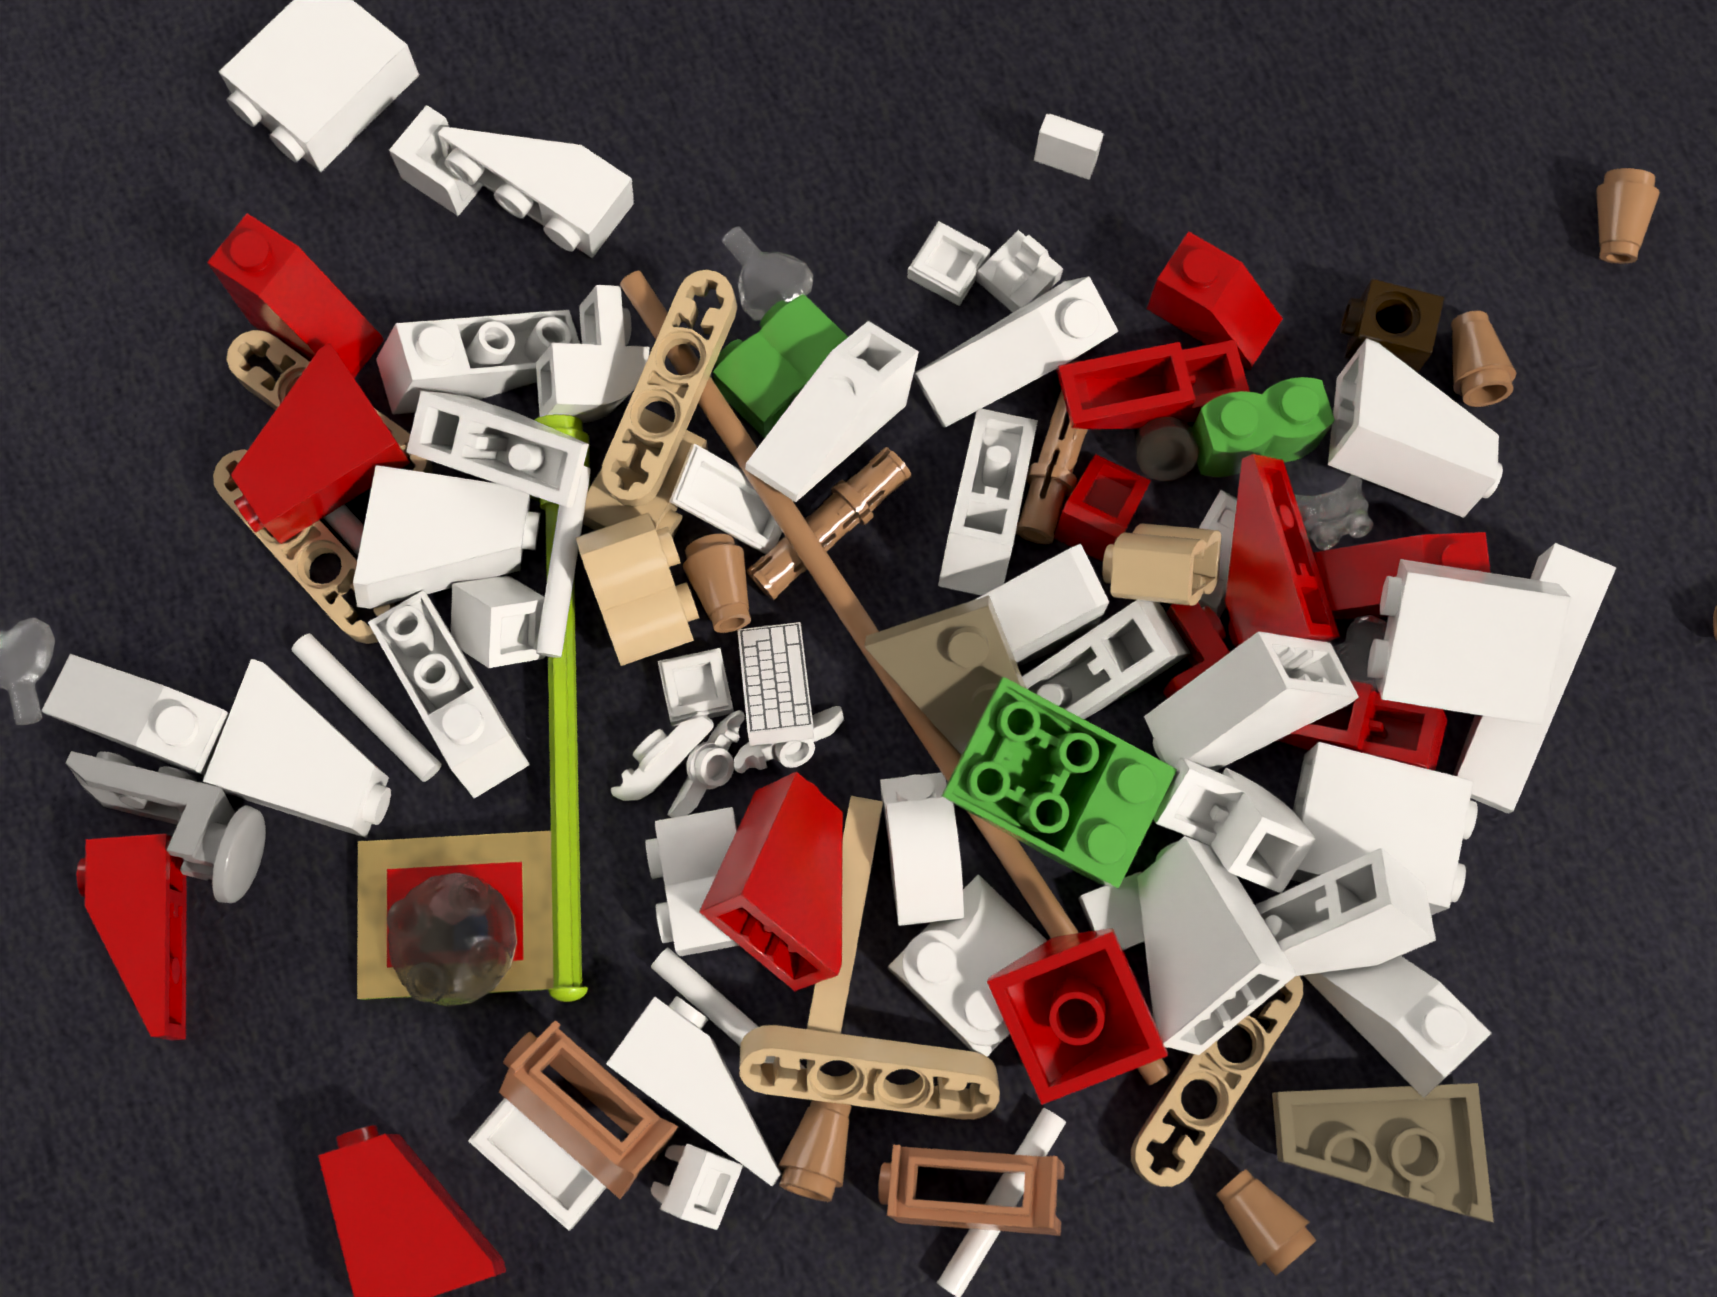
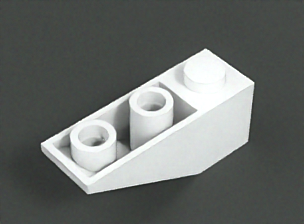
(550, 181)
(468, 355)
(836, 411)
(448, 695)

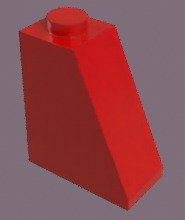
(291, 296)
(313, 451)
(784, 883)
(399, 1221)

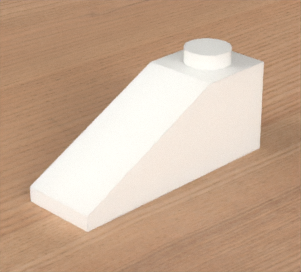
(1016, 350)
(497, 446)
(988, 503)
(1110, 660)
(137, 714)
(1351, 916)
(1405, 1018)
(687, 1075)

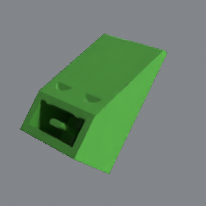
(1059, 784)

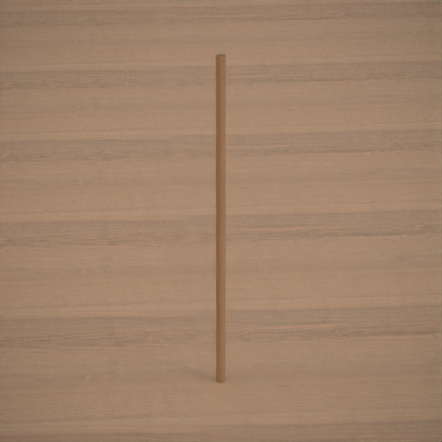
(855, 620)

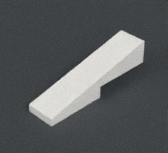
(1502, 751)

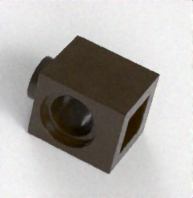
(1410, 310)

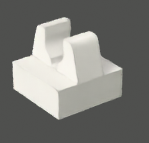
(1019, 272)
(699, 1185)

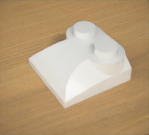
(954, 959)

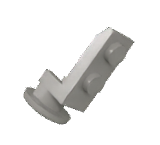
(208, 831)

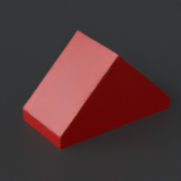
(1100, 506)

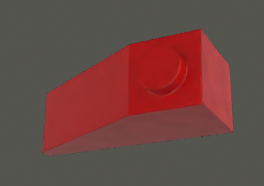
(1272, 564)
(1357, 573)
(140, 914)

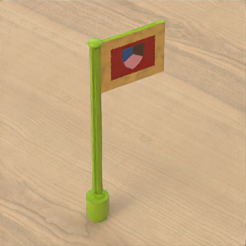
(530, 869)

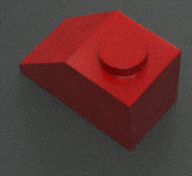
(1214, 299)

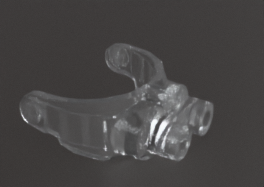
(1335, 514)

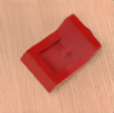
(1204, 638)

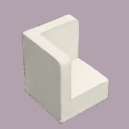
(422, 164)
(496, 620)

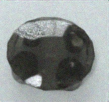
(451, 939)

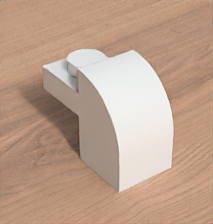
(600, 372)
(1240, 821)
(922, 849)

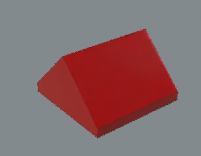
(1076, 1013)

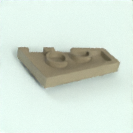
(949, 664)
(1392, 1142)

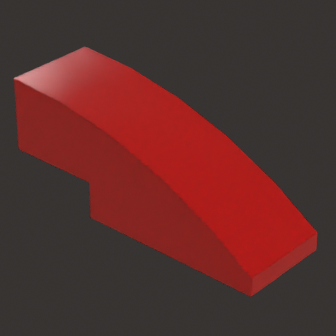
(1149, 384)
(1379, 728)

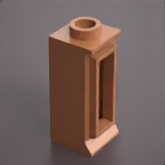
(572, 1127)
(1038, 1213)

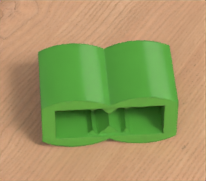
(777, 362)
(1278, 424)

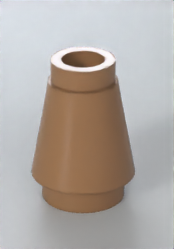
(1624, 213)
(1480, 363)
(719, 579)
(817, 1152)
(1265, 1222)

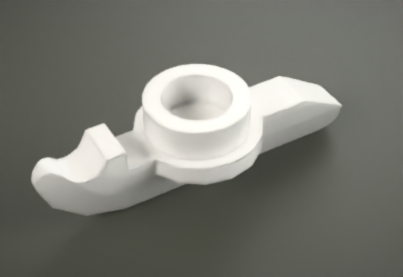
(793, 752)
(660, 756)
(708, 765)

